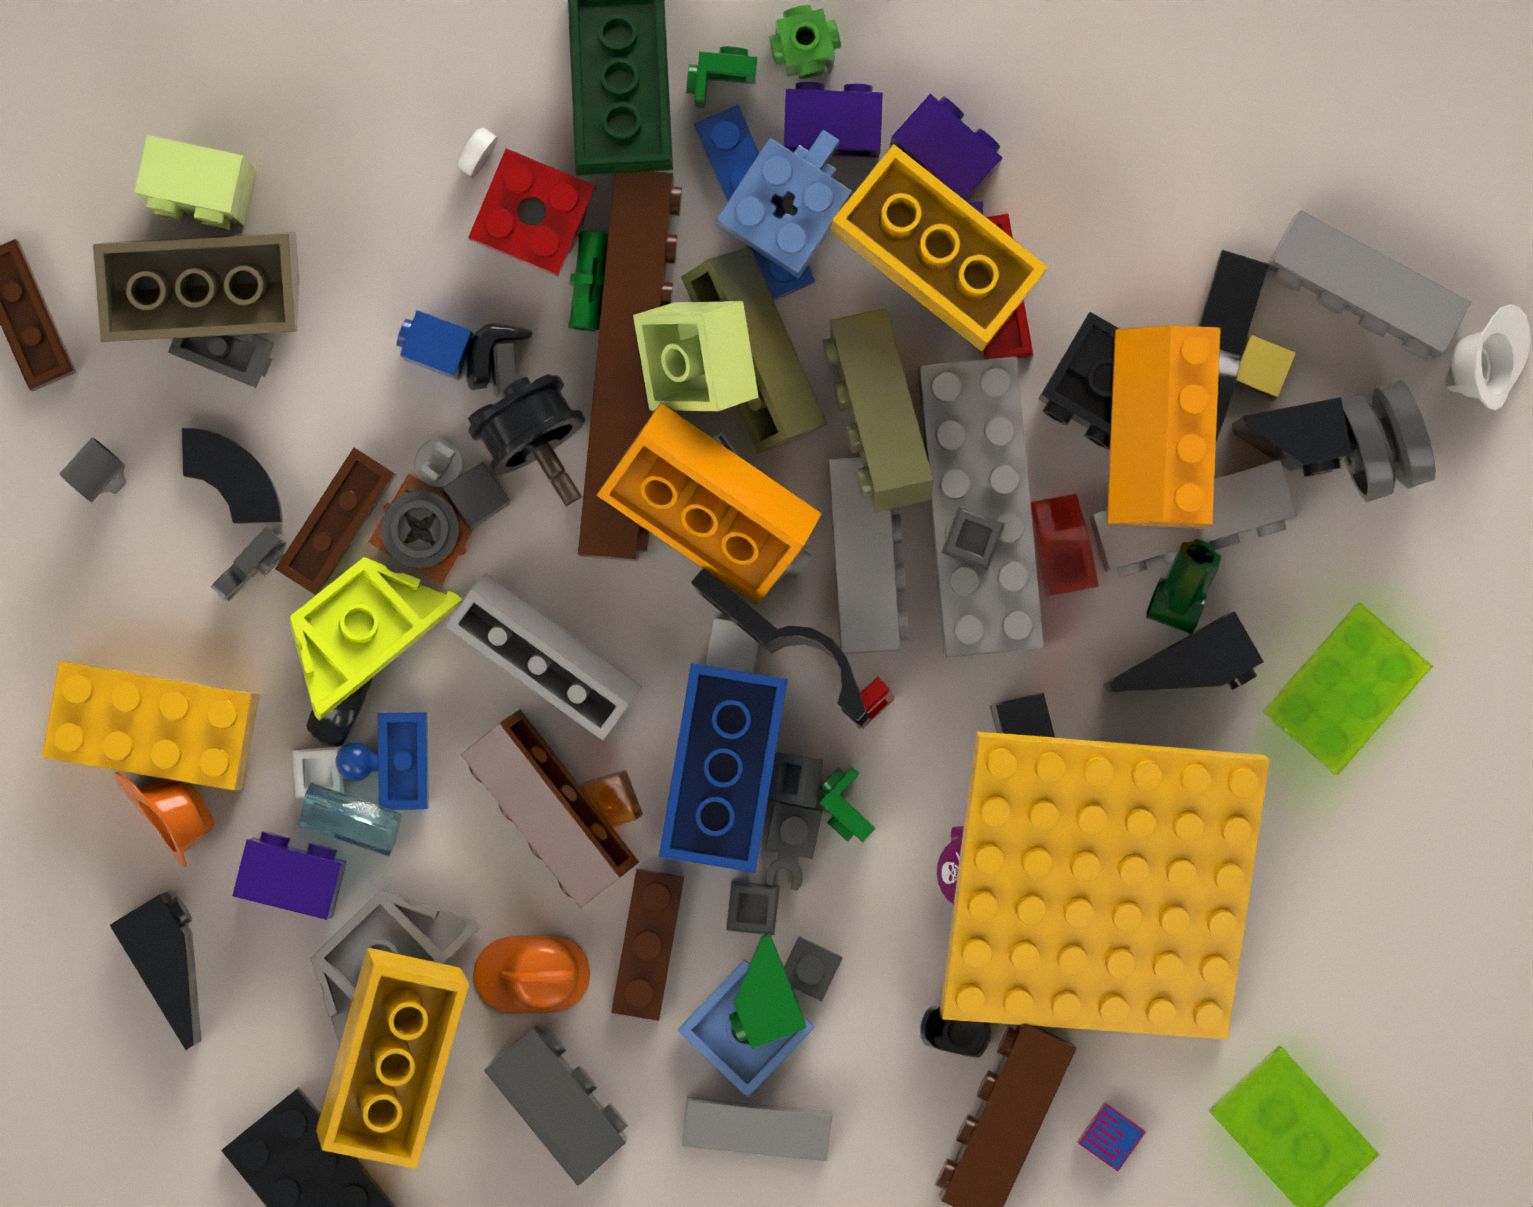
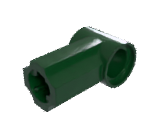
(1182, 594)

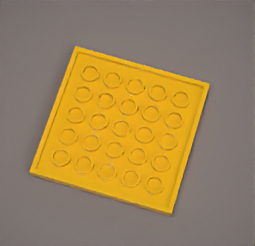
(1103, 885)

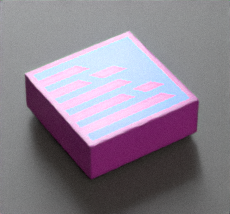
(1111, 1136)

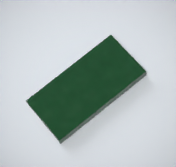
(620, 86)

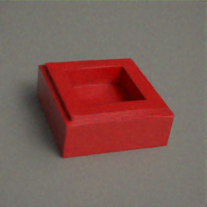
(876, 698)

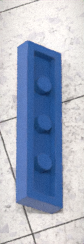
(731, 156)

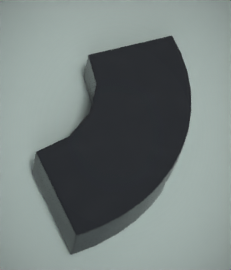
(235, 475)

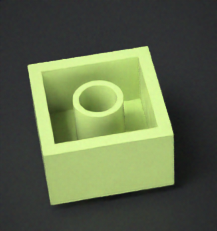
(195, 181)
(696, 355)

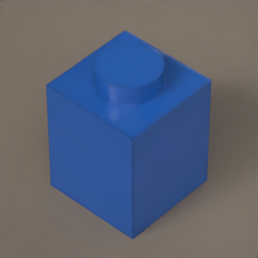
(434, 344)

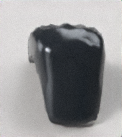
(480, 349)
(338, 723)
(954, 1036)

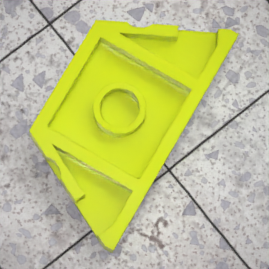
(361, 628)

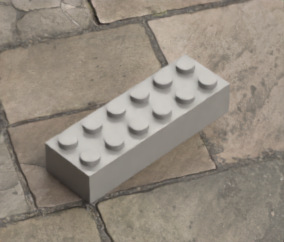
(981, 465)

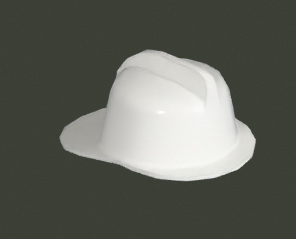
(1491, 360)

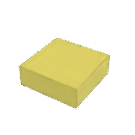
(1264, 366)

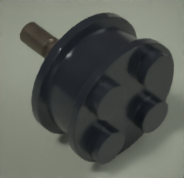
(527, 428)

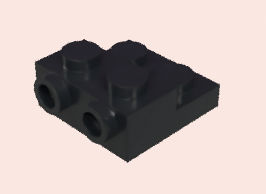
(1084, 381)

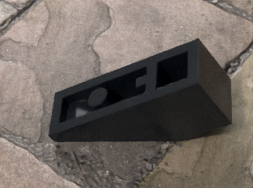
(1206, 658)
(163, 955)

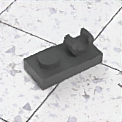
(234, 356)

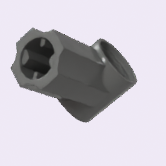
(94, 471)

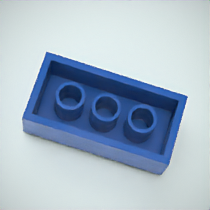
(723, 767)

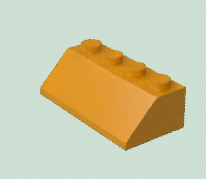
(1163, 426)
(709, 504)

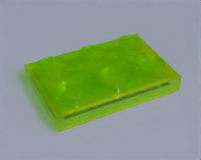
(1347, 688)
(1293, 1131)

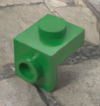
(728, 65)
(845, 818)

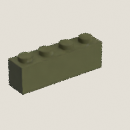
(785, 399)
(880, 411)

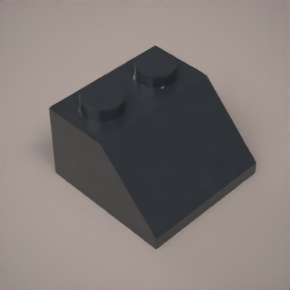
(1300, 436)

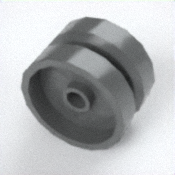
(1387, 442)

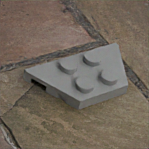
(389, 925)

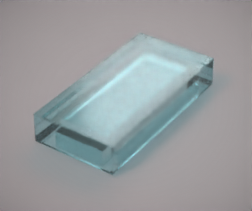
(350, 819)

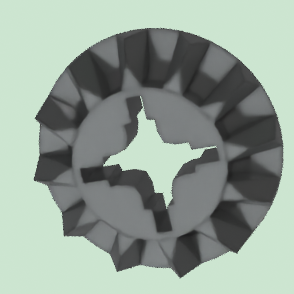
(396, 529)

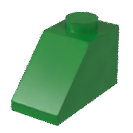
(765, 999)

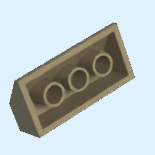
(197, 286)

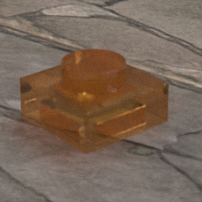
(614, 797)

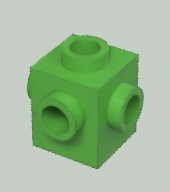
(801, 59)

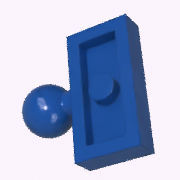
(399, 761)

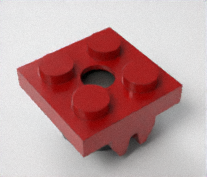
(532, 212)

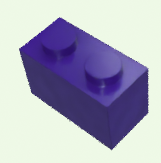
(848, 115)
(947, 146)
(290, 876)

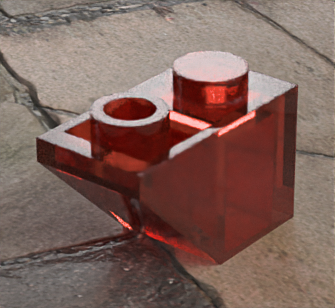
(1063, 546)

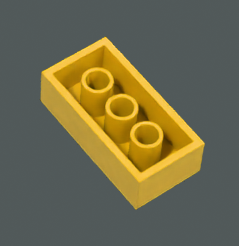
(937, 247)
(150, 725)
(392, 1058)

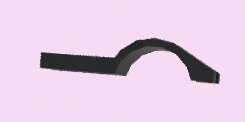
(1231, 308)
(776, 639)

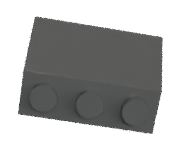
(558, 1103)

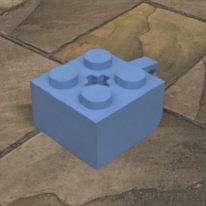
(779, 176)

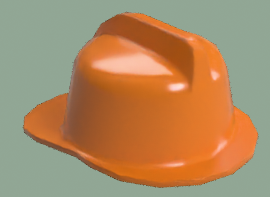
(173, 810)
(532, 974)

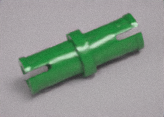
(588, 281)

